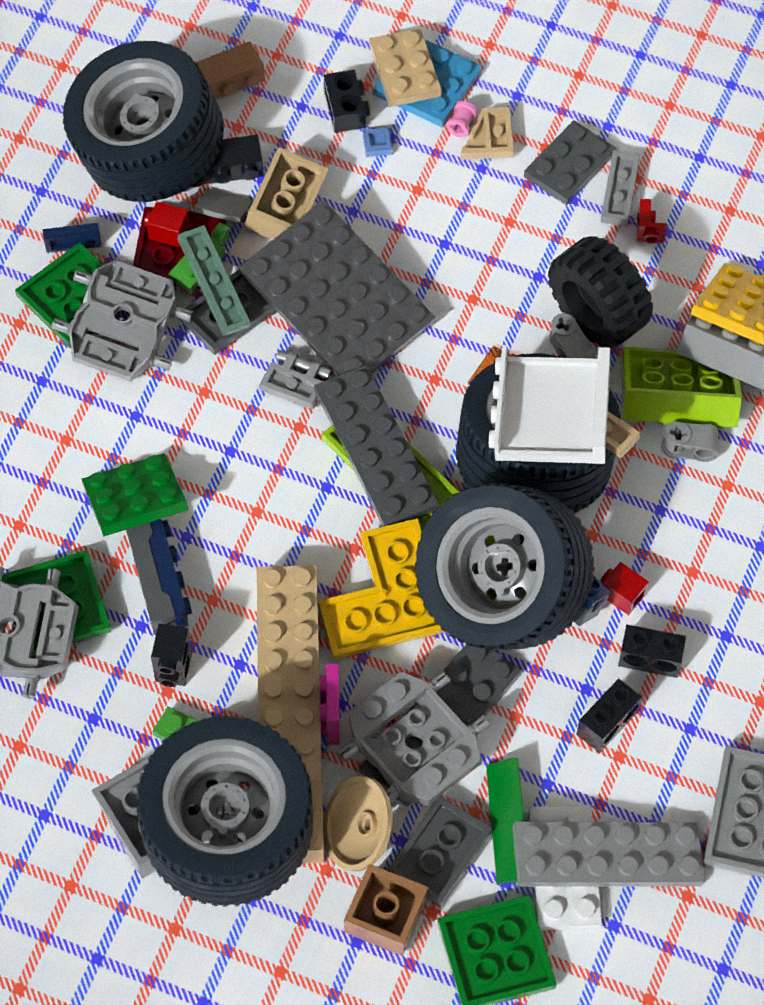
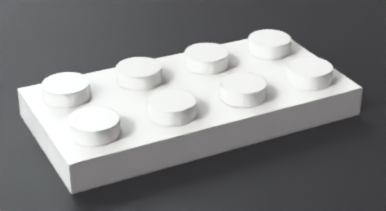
(566, 906)

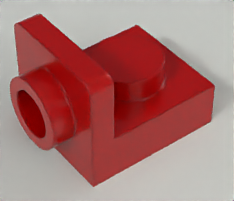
(647, 228)

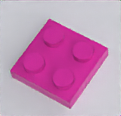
(330, 704)

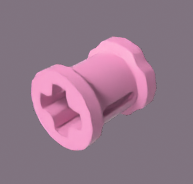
(461, 119)

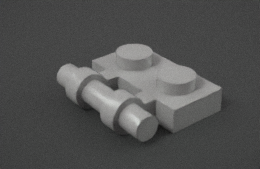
(293, 385)

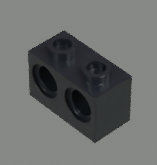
(345, 101)
(652, 651)
(171, 655)
(609, 715)

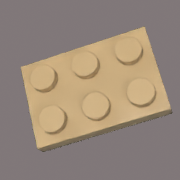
(405, 67)

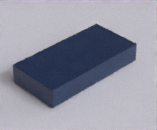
(66, 237)

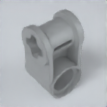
(569, 339)
(693, 441)

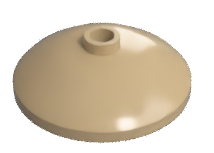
(357, 823)

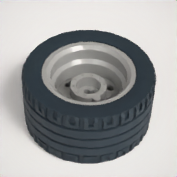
(143, 121)
(570, 482)
(457, 541)
(231, 754)

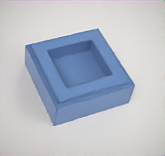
(377, 142)

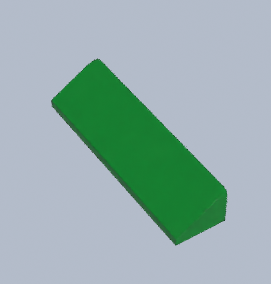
(505, 810)

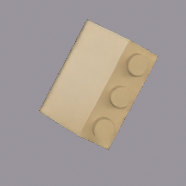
(284, 193)

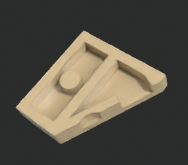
(490, 135)

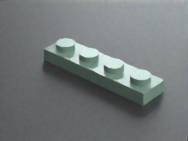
(213, 280)

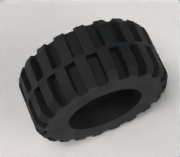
(600, 291)

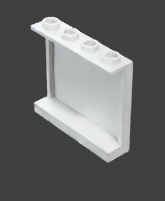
(551, 408)

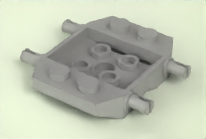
(150, 306)
(56, 634)
(447, 748)

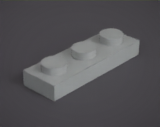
(620, 188)

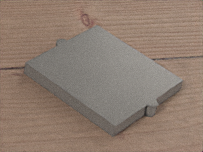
(223, 205)

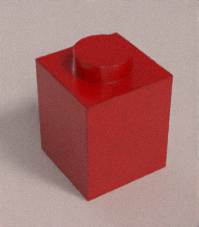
(166, 223)
(625, 586)

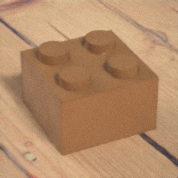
(385, 909)

